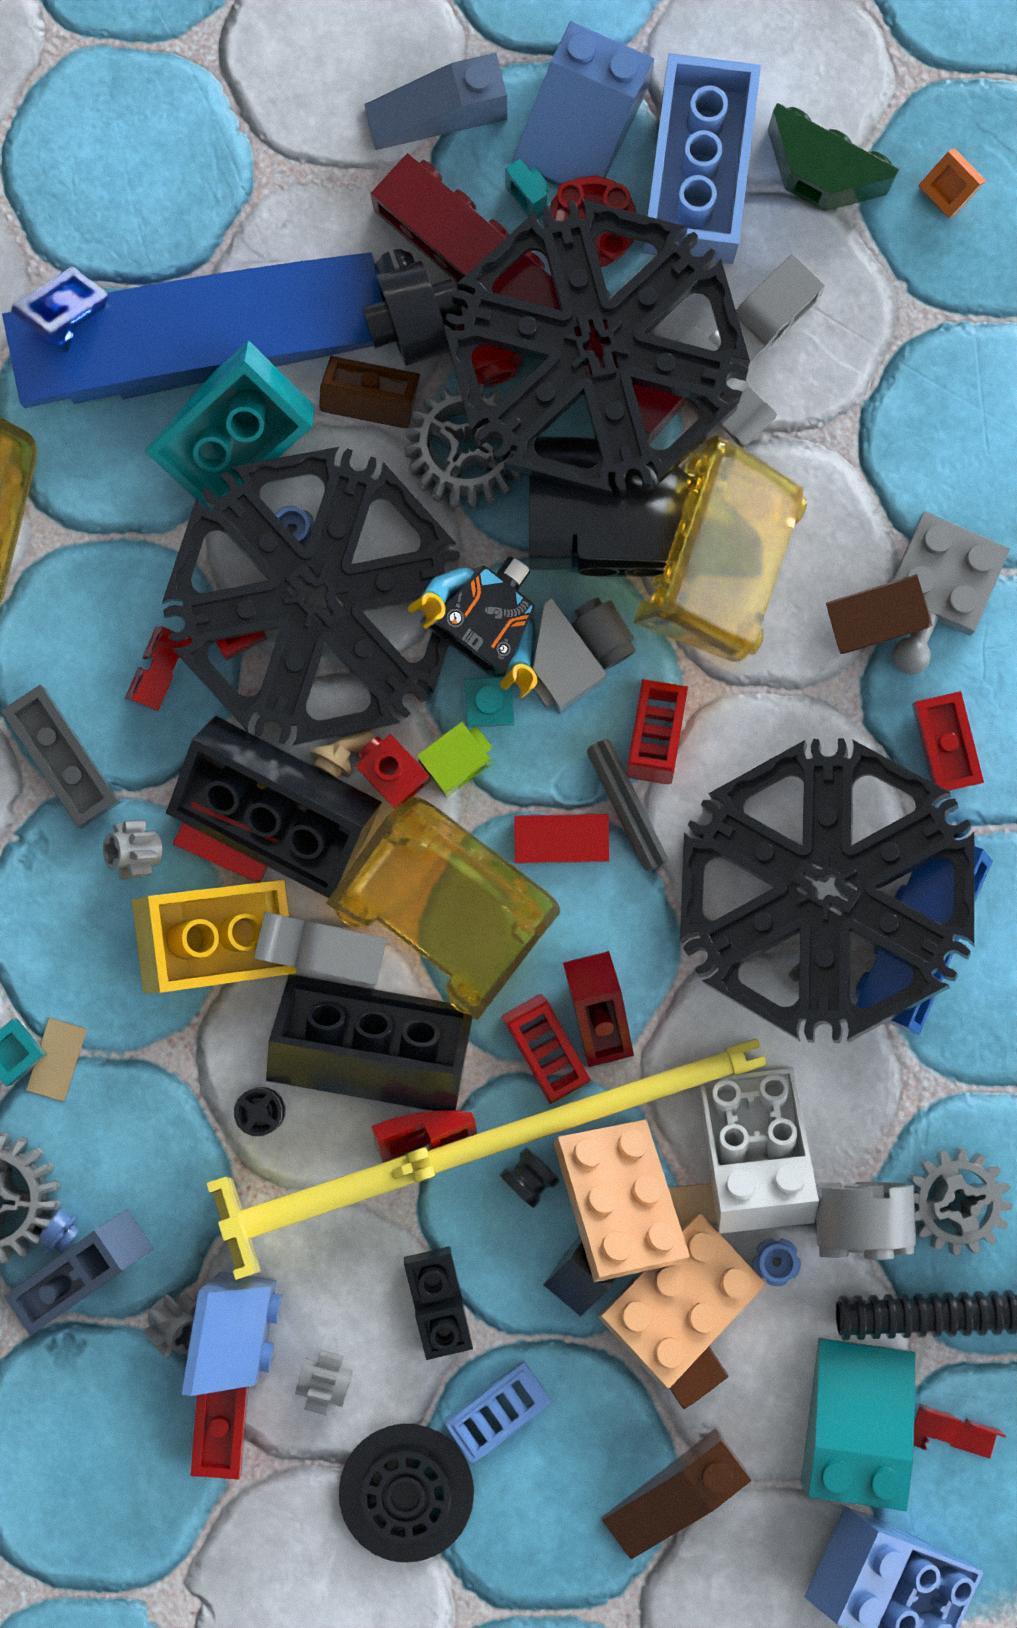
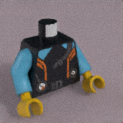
(484, 619)

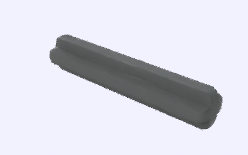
(627, 805)

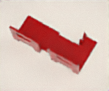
(159, 676)
(946, 1427)

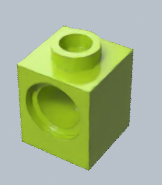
(456, 758)

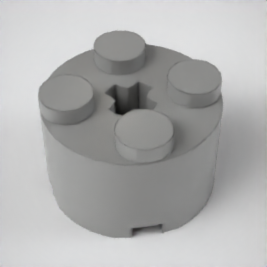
(866, 1219)

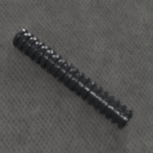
(927, 1315)

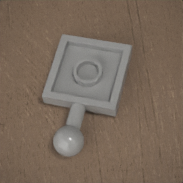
(956, 580)

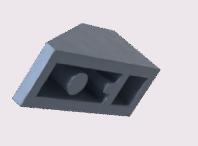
(440, 103)
(78, 1272)

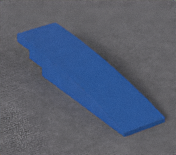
(188, 327)

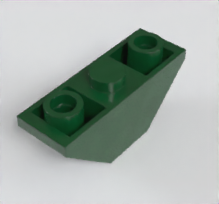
(824, 163)

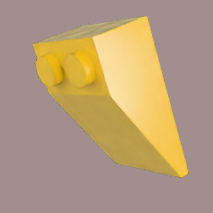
(205, 936)

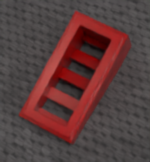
(652, 769)
(528, 1011)

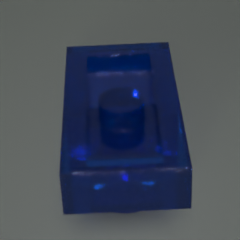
(61, 306)

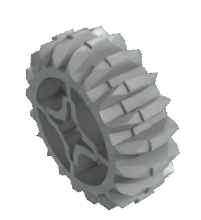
(457, 464)
(36, 1201)

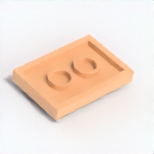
(620, 1200)
(680, 1309)

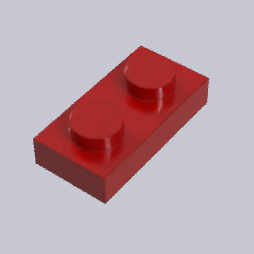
(948, 741)
(219, 1434)

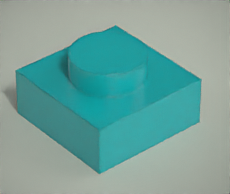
(527, 187)
(488, 703)
(17, 1052)

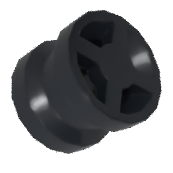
(254, 1118)
(530, 1177)

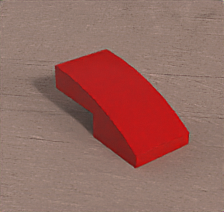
(419, 1129)

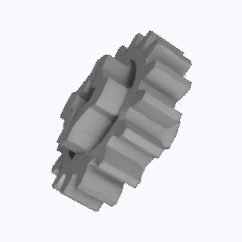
(978, 1196)

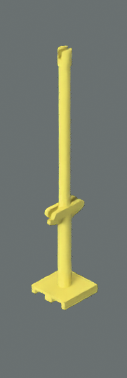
(241, 1225)

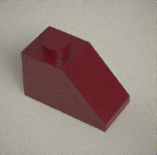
(598, 1008)

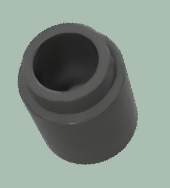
(604, 632)

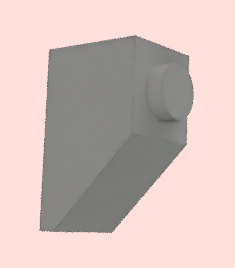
(563, 662)

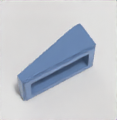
(492, 1438)

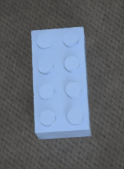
(704, 151)

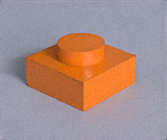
(951, 183)

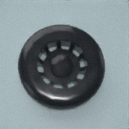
(406, 1493)

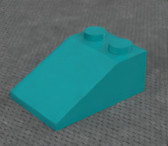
(234, 419)
(860, 1425)

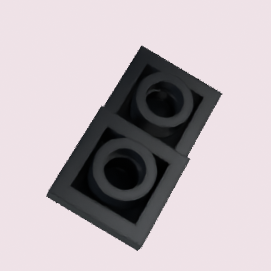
(438, 1303)

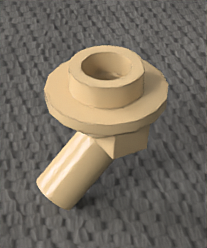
(335, 756)

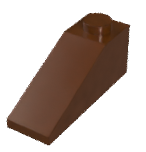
(677, 1495)

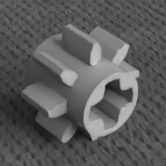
(132, 849)
(171, 1324)
(323, 1382)

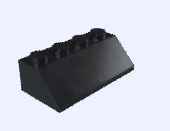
(277, 796)
(368, 1044)

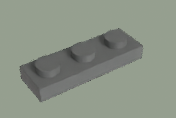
(60, 756)

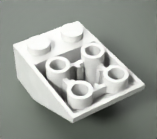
(758, 1151)

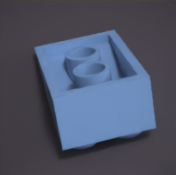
(584, 106)
(231, 1334)

